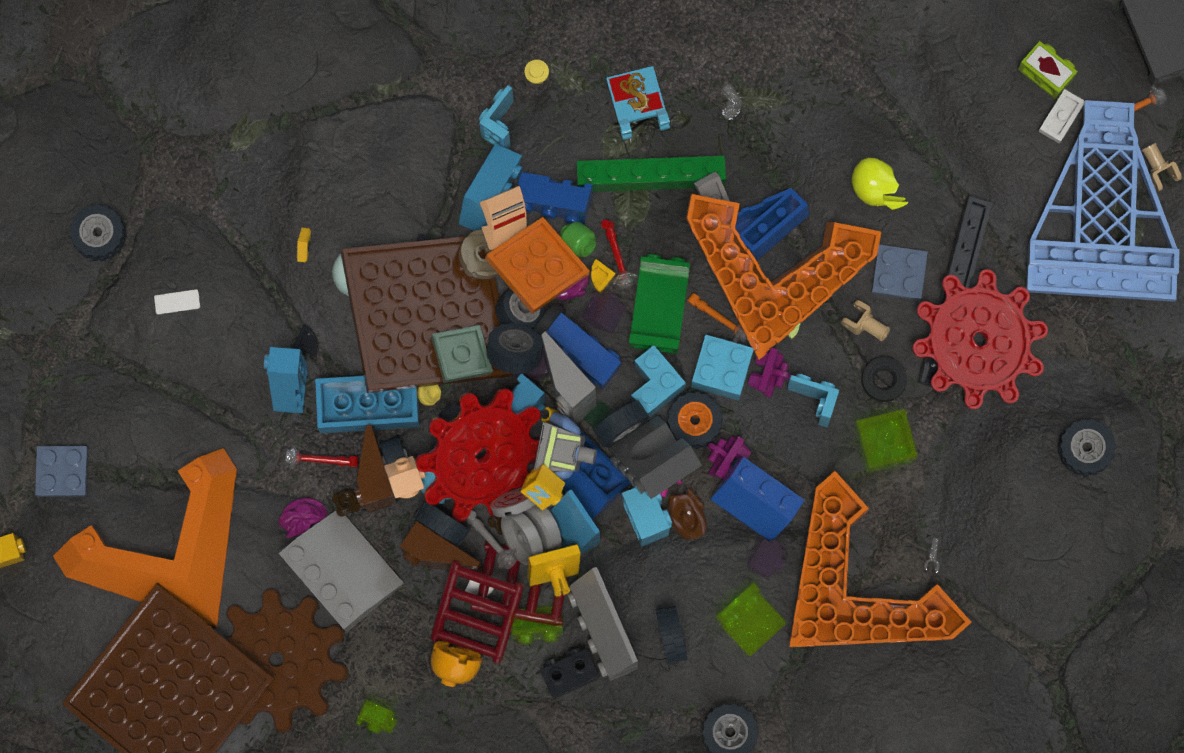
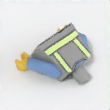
(562, 446)

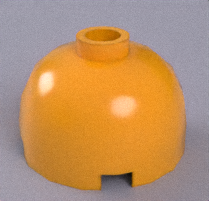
(454, 664)

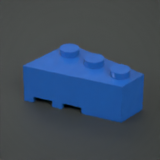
(555, 198)
(770, 221)
(585, 351)

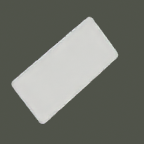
(177, 301)

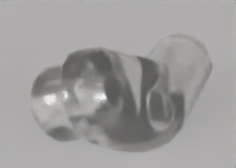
(734, 102)

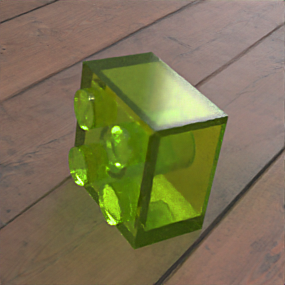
(885, 441)

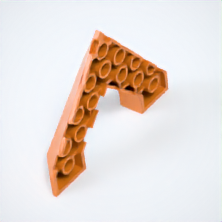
(774, 308)
(201, 553)
(829, 616)

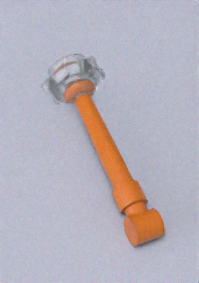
(1156, 97)
(738, 333)

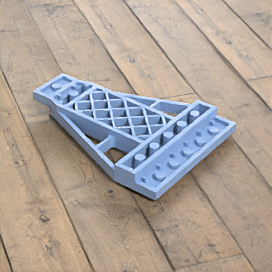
(1105, 268)

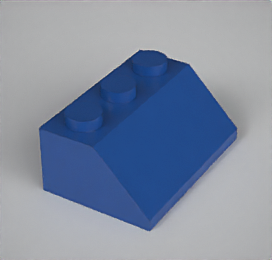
(596, 483)
(756, 499)

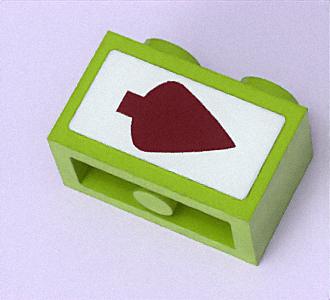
(1048, 69)

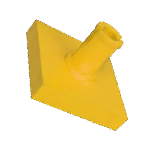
(554, 567)

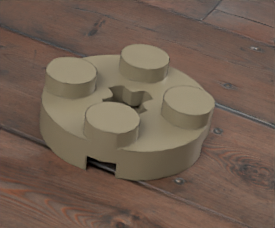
(470, 260)

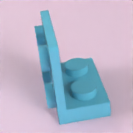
(490, 125)
(824, 392)

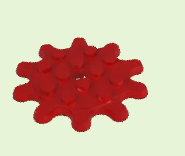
(1005, 334)
(477, 427)

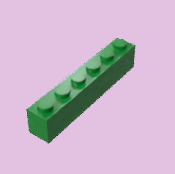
(648, 173)

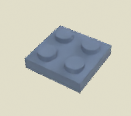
(899, 272)
(61, 471)

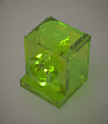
(377, 718)

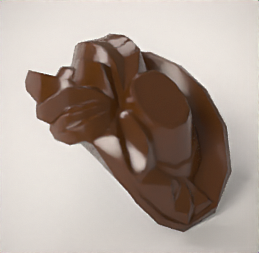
(687, 515)

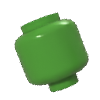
(579, 238)

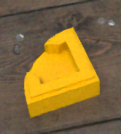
(302, 245)
(601, 276)

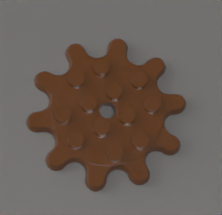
(304, 652)

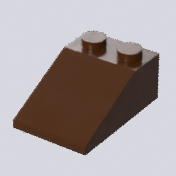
(372, 480)
(433, 551)

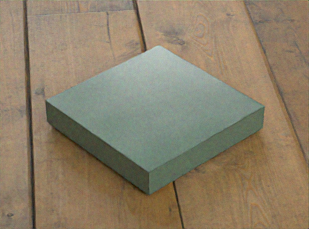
(461, 354)

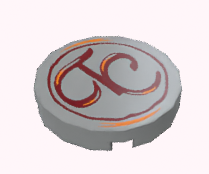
(511, 502)

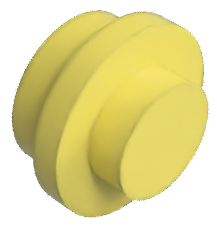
(536, 71)
(429, 394)

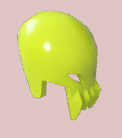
(874, 179)

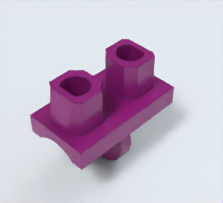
(774, 373)
(724, 453)

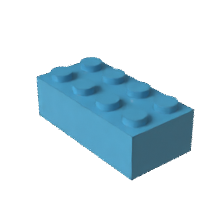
(347, 406)

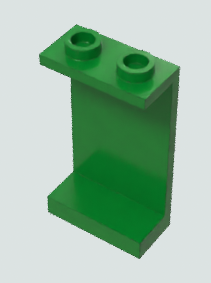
(659, 304)

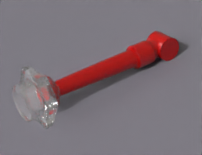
(624, 278)
(294, 457)

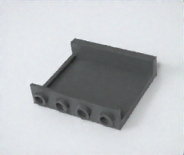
(1159, 34)

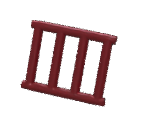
(445, 613)
(530, 613)

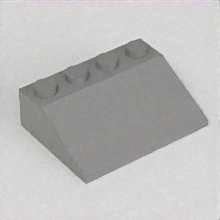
(571, 388)
(341, 569)
(603, 625)

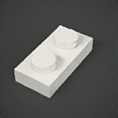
(1061, 116)

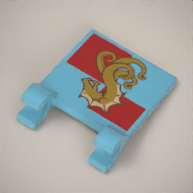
(637, 98)

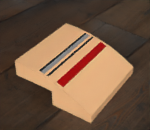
(504, 215)

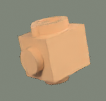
(404, 477)

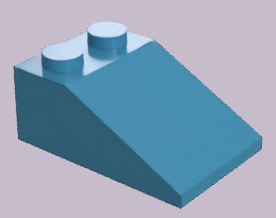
(575, 523)

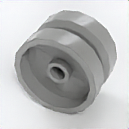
(531, 533)

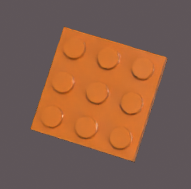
(537, 265)

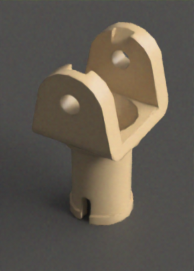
(1158, 164)
(866, 323)

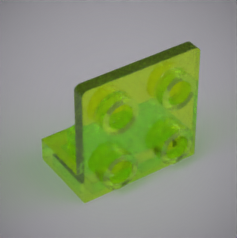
(750, 620)
(526, 631)

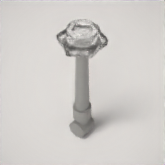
(506, 558)

